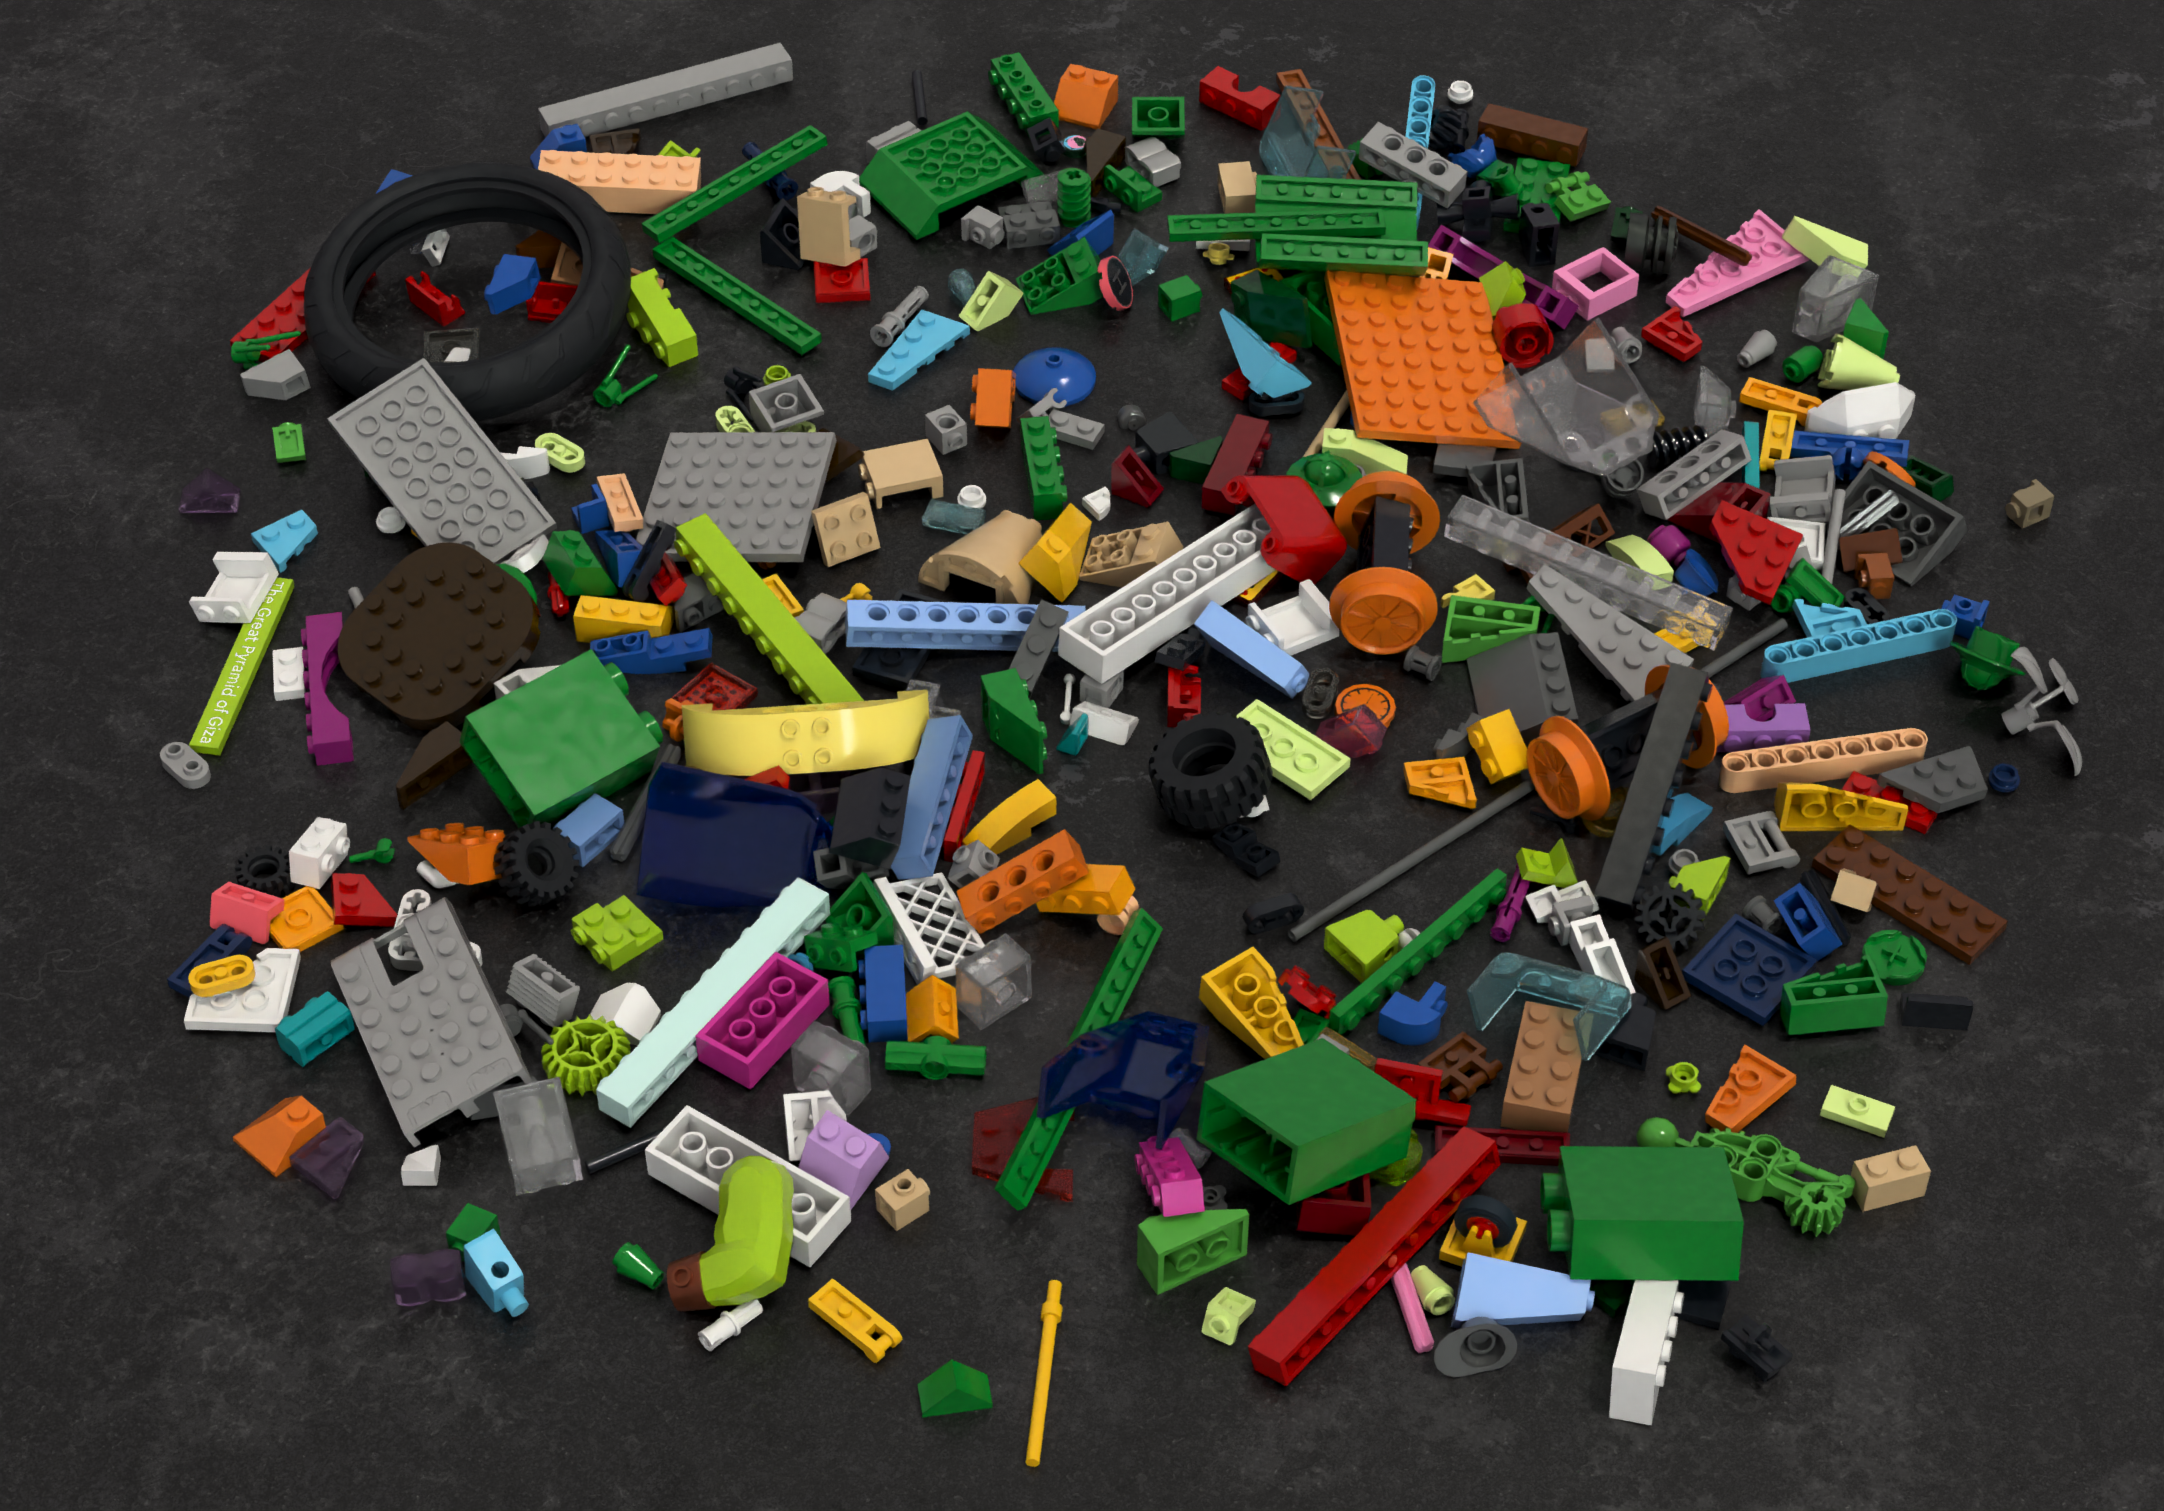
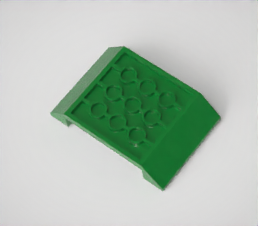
(942, 170)

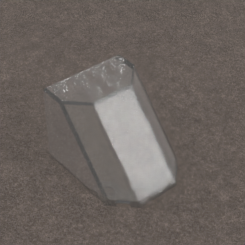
(1576, 407)

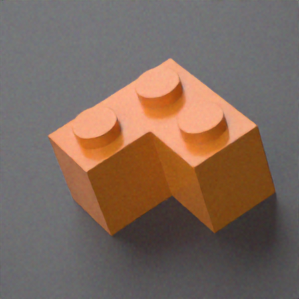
(994, 397)

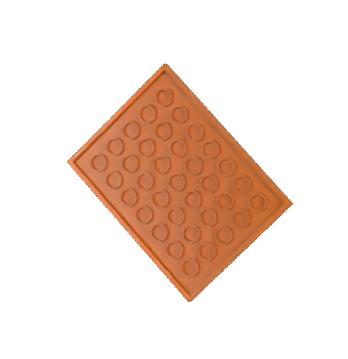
(1415, 356)

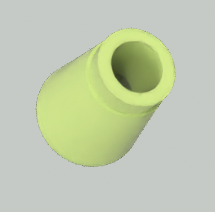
(1432, 1291)

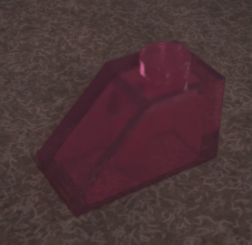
(1353, 732)

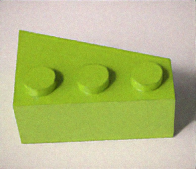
(658, 321)

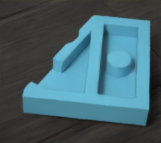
(285, 538)
(1826, 618)

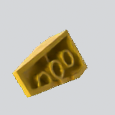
(1059, 553)
(1831, 809)
(1250, 1004)

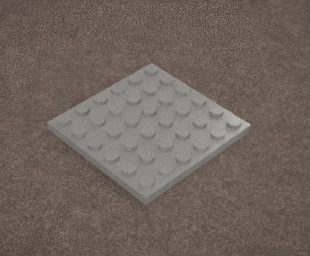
(748, 484)

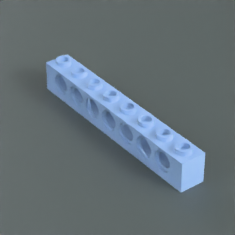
(941, 624)

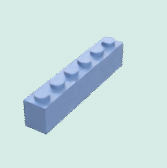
(931, 795)

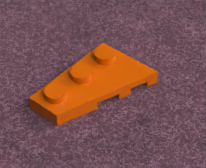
(1749, 1090)

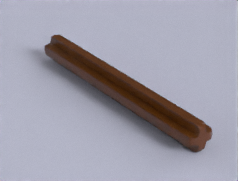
(1704, 237)

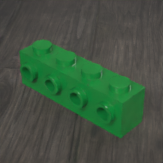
(1022, 91)
(1041, 467)

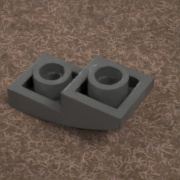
(1455, 742)

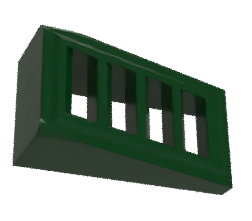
(1930, 479)

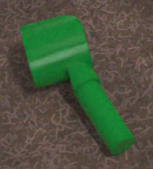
(381, 854)

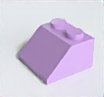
(842, 1156)

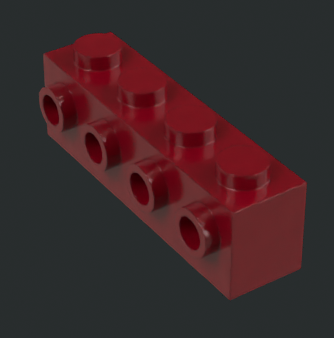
(1238, 456)

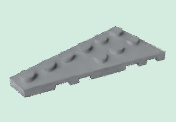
(1606, 636)

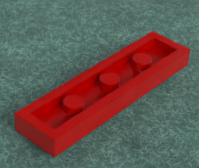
(965, 801)

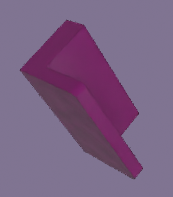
(1762, 696)

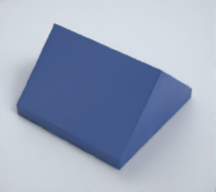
(1096, 230)

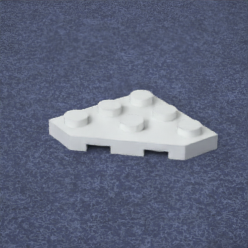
(252, 1007)

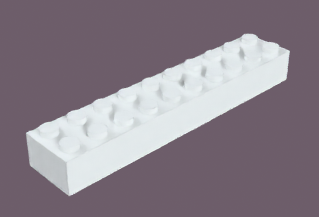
(1167, 598)

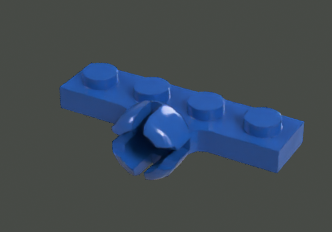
(1847, 450)

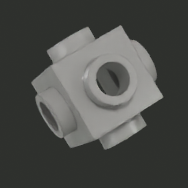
(971, 863)

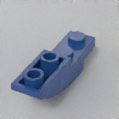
(646, 655)

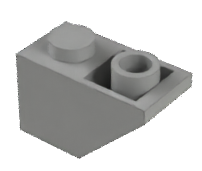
(276, 378)

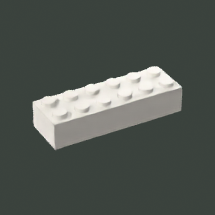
(697, 1152)

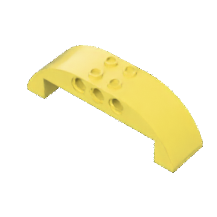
(805, 736)

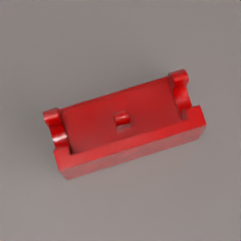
(433, 301)
(549, 301)
(1183, 695)

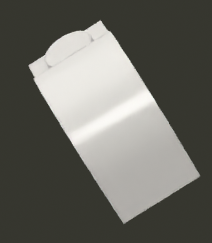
(849, 183)

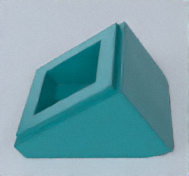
(1074, 736)

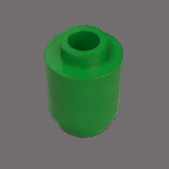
(1802, 363)

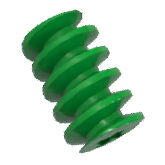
(1073, 196)

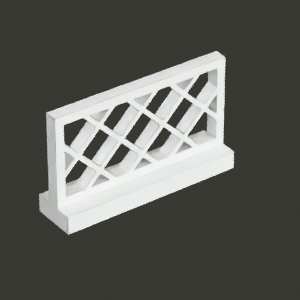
(918, 954)

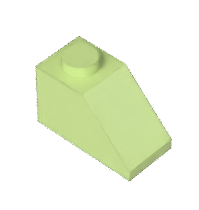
(990, 302)

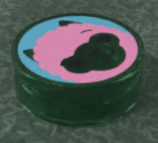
(1074, 146)

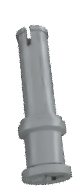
(894, 321)

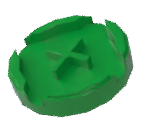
(1896, 956)

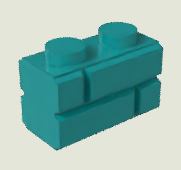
(314, 1028)

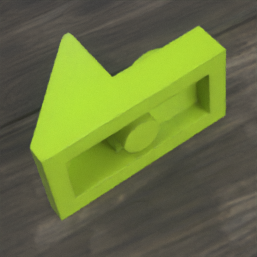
(1549, 867)

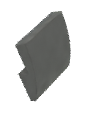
(1452, 458)

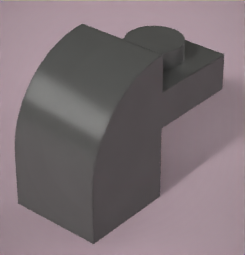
(840, 872)

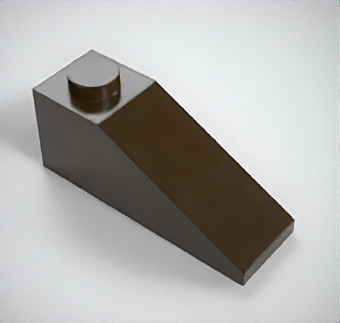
(1101, 150)
(432, 763)

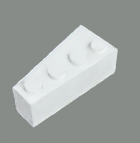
(1644, 1349)

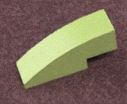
(1640, 554)

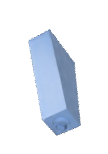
(1251, 650)
(1518, 1293)

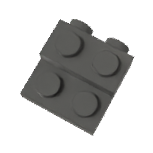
(1029, 224)

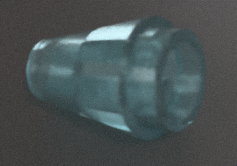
(961, 285)

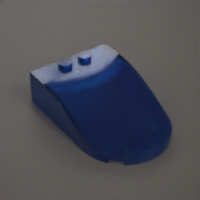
(725, 839)

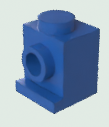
(1968, 614)

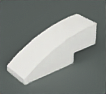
(1597, 952)

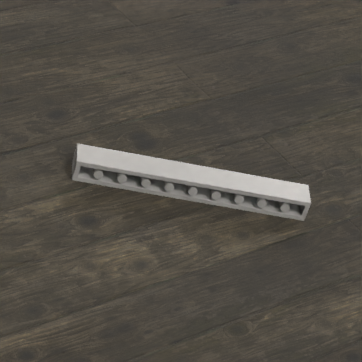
(671, 92)

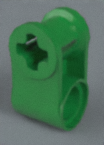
(1502, 178)

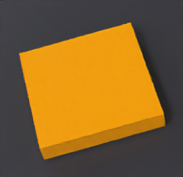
(304, 920)

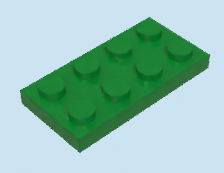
(1535, 176)

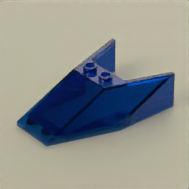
(1132, 1066)

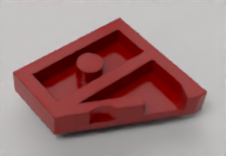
(1673, 335)
(359, 902)

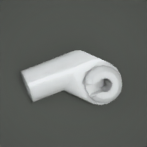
(432, 875)

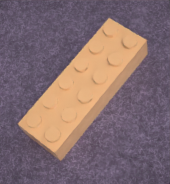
(627, 180)

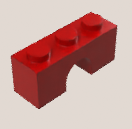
(1221, 92)

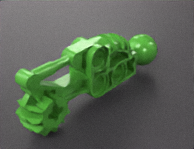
(1763, 1168)

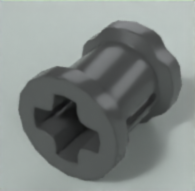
(1415, 661)
(1763, 915)

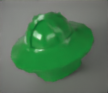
(1327, 475)
(1986, 659)

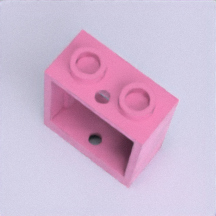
(1591, 304)

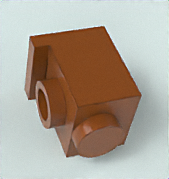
(1875, 574)

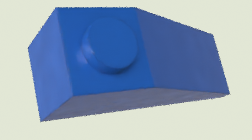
(618, 552)

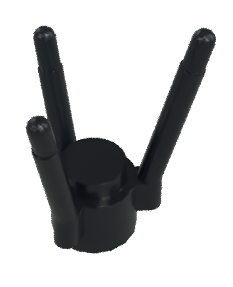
(741, 383)

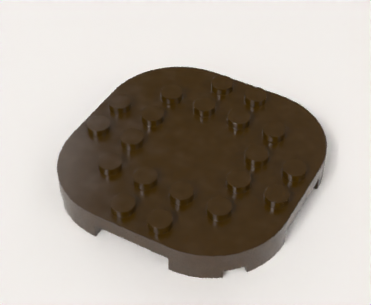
(438, 635)

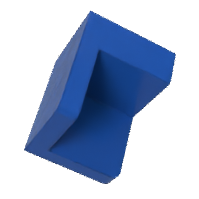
(591, 514)

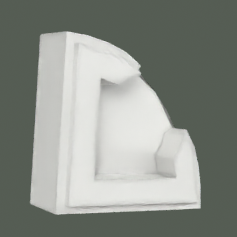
(1098, 503)

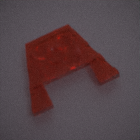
(995, 1139)

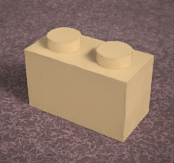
(1237, 187)
(1890, 1178)

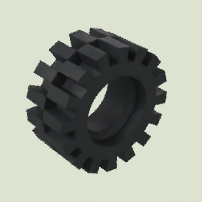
(261, 862)

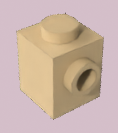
(902, 1199)

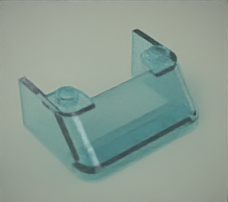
(1290, 137)
(1601, 999)

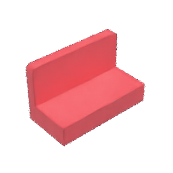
(244, 910)

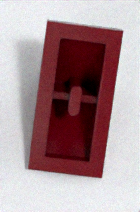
(1133, 479)

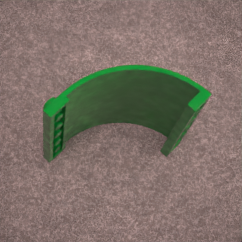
(1385, 254)

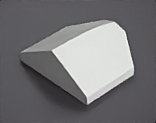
(630, 1009)
(802, 1114)

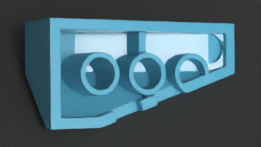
(1260, 361)

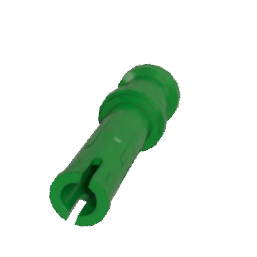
(846, 1007)

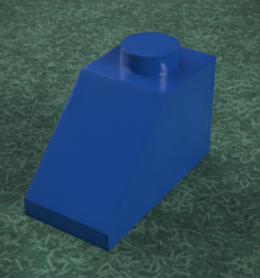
(566, 138)

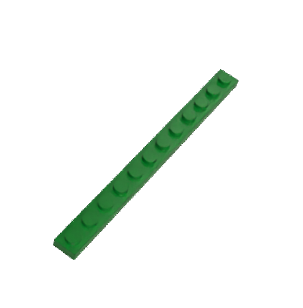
(1102, 1009)

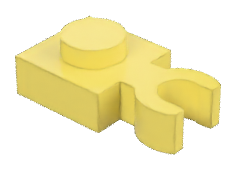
(1472, 587)

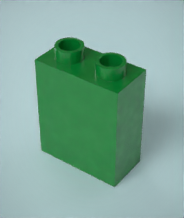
(561, 740)
(1305, 1120)
(1644, 1213)

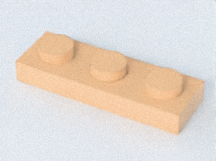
(620, 503)

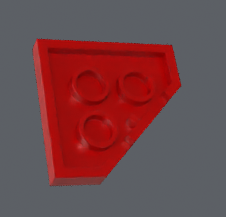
(1754, 549)

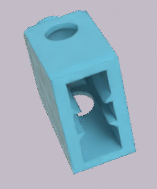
(495, 1274)

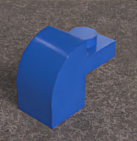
(1413, 1021)

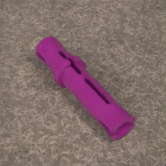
(1509, 910)

